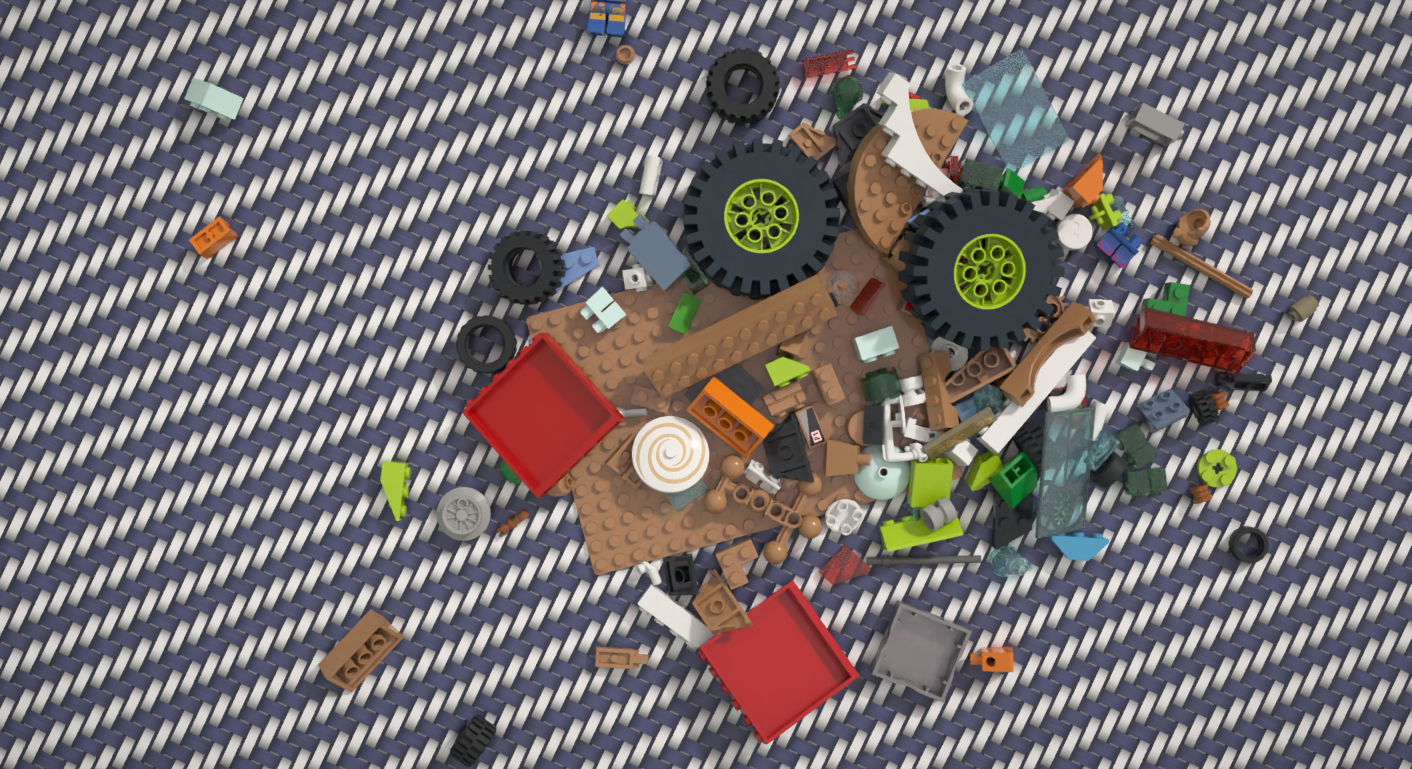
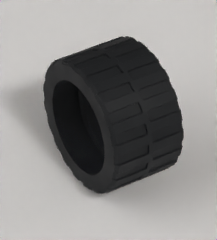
(463, 344)

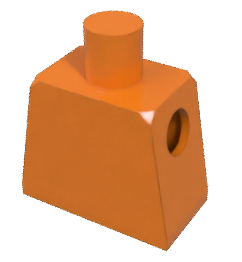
(1002, 660)

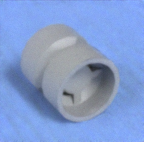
(935, 515)

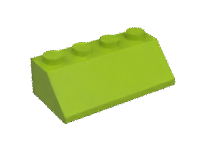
(913, 533)

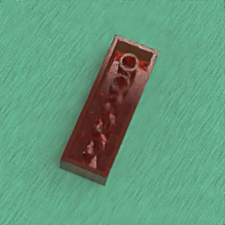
(1191, 340)

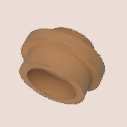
(625, 54)

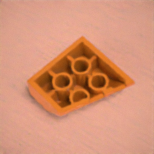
(1087, 184)

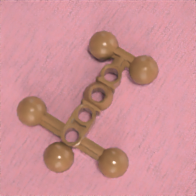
(775, 551)

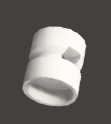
(912, 390)

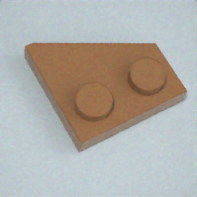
(811, 141)

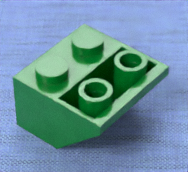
(1015, 479)

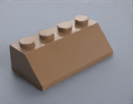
(360, 651)

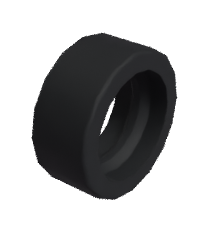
(1108, 471)
(1263, 544)

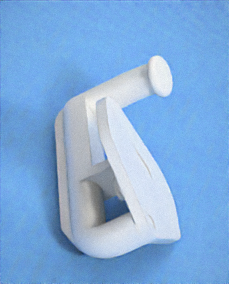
(888, 447)

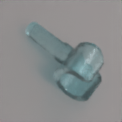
(915, 511)

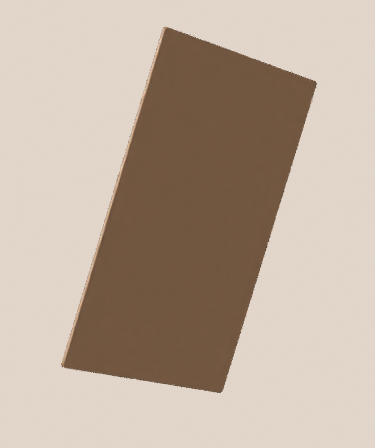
(641, 523)

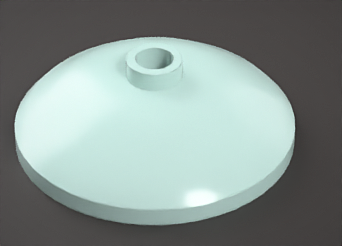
(879, 486)

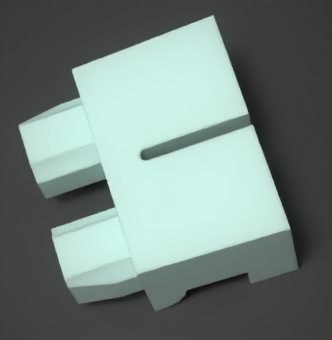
(597, 304)

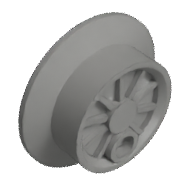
(463, 513)

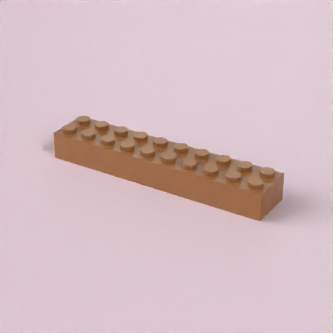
(739, 336)

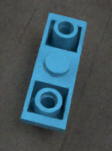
(1079, 546)

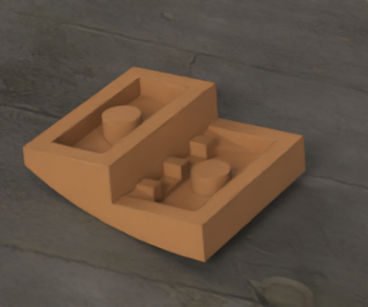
(622, 462)

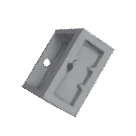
(1155, 124)

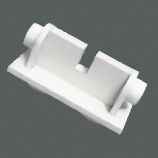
(757, 472)

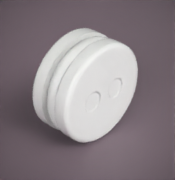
(1073, 232)

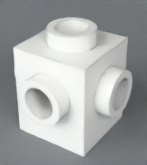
(637, 278)
(1102, 312)

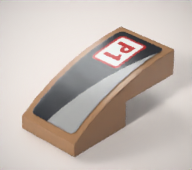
(810, 426)

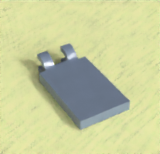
(656, 252)

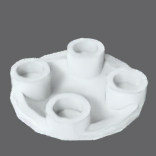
(843, 516)

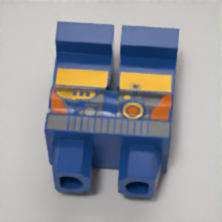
(616, 18)

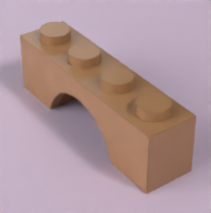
(941, 413)

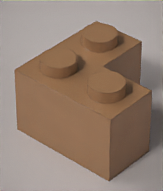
(732, 558)

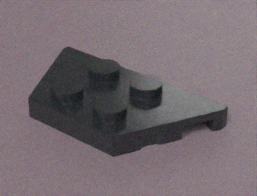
(852, 130)
(787, 451)
(1008, 522)

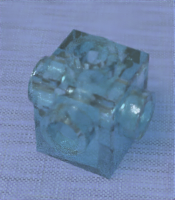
(988, 397)

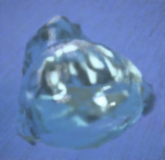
(1008, 562)

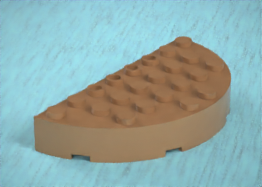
(880, 194)

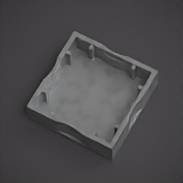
(920, 650)

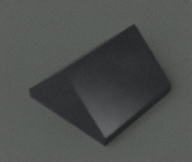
(680, 575)

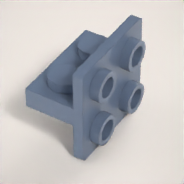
(1163, 410)

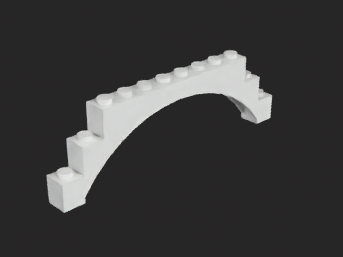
(909, 154)

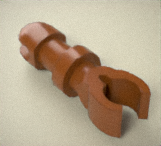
(512, 522)

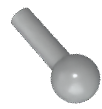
(632, 412)

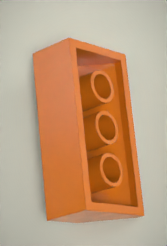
(730, 417)

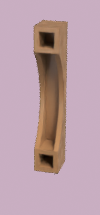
(1071, 324)

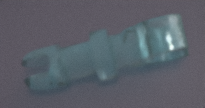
(1119, 203)

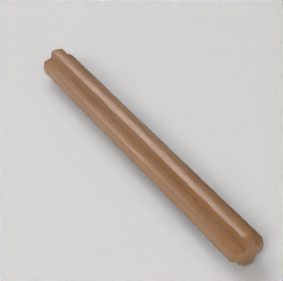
(1201, 266)

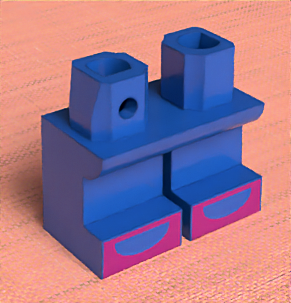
(1117, 247)

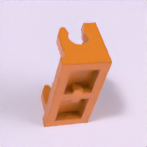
(213, 238)

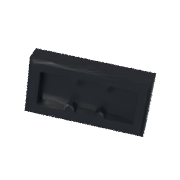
(874, 425)

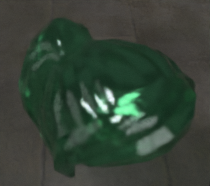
(846, 94)

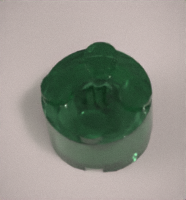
(880, 385)

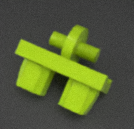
(1103, 212)

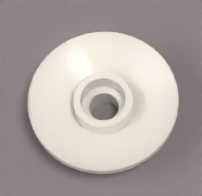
(957, 359)

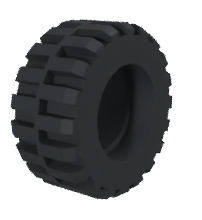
(749, 61)
(502, 267)

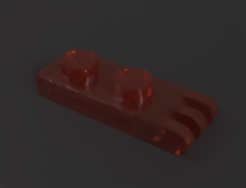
(828, 63)

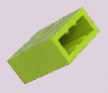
(929, 481)

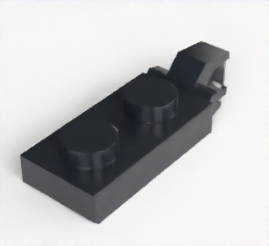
(1243, 381)

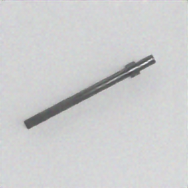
(886, 560)

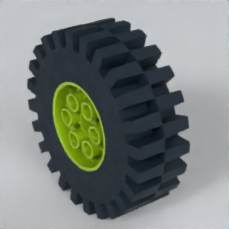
(775, 172)
(955, 231)

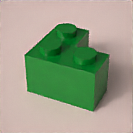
(1173, 301)

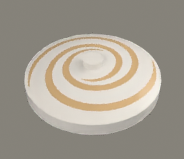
(670, 454)

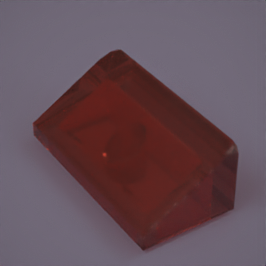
(867, 296)

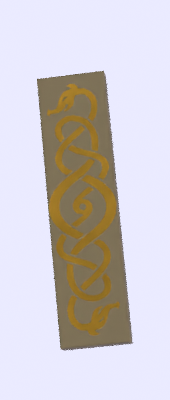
(959, 433)

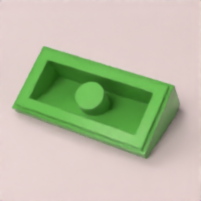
(684, 313)

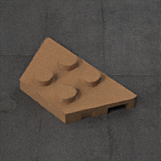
(719, 607)

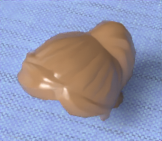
(1192, 227)

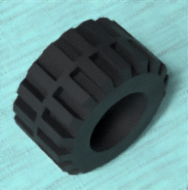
(1030, 440)
(473, 740)

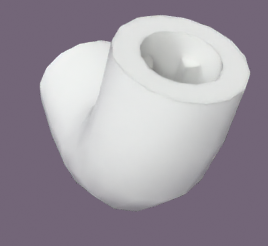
(955, 91)
(1072, 397)

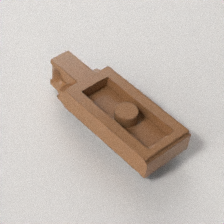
(619, 657)

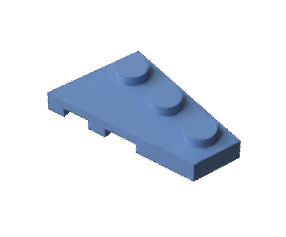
(577, 264)

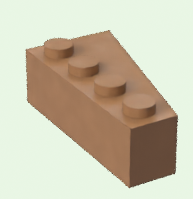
(980, 370)

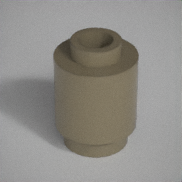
(1303, 308)

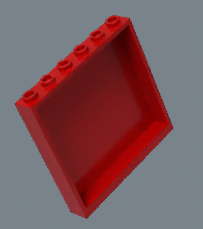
(542, 414)
(778, 664)

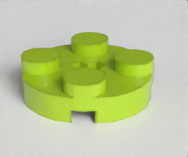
(1227, 465)

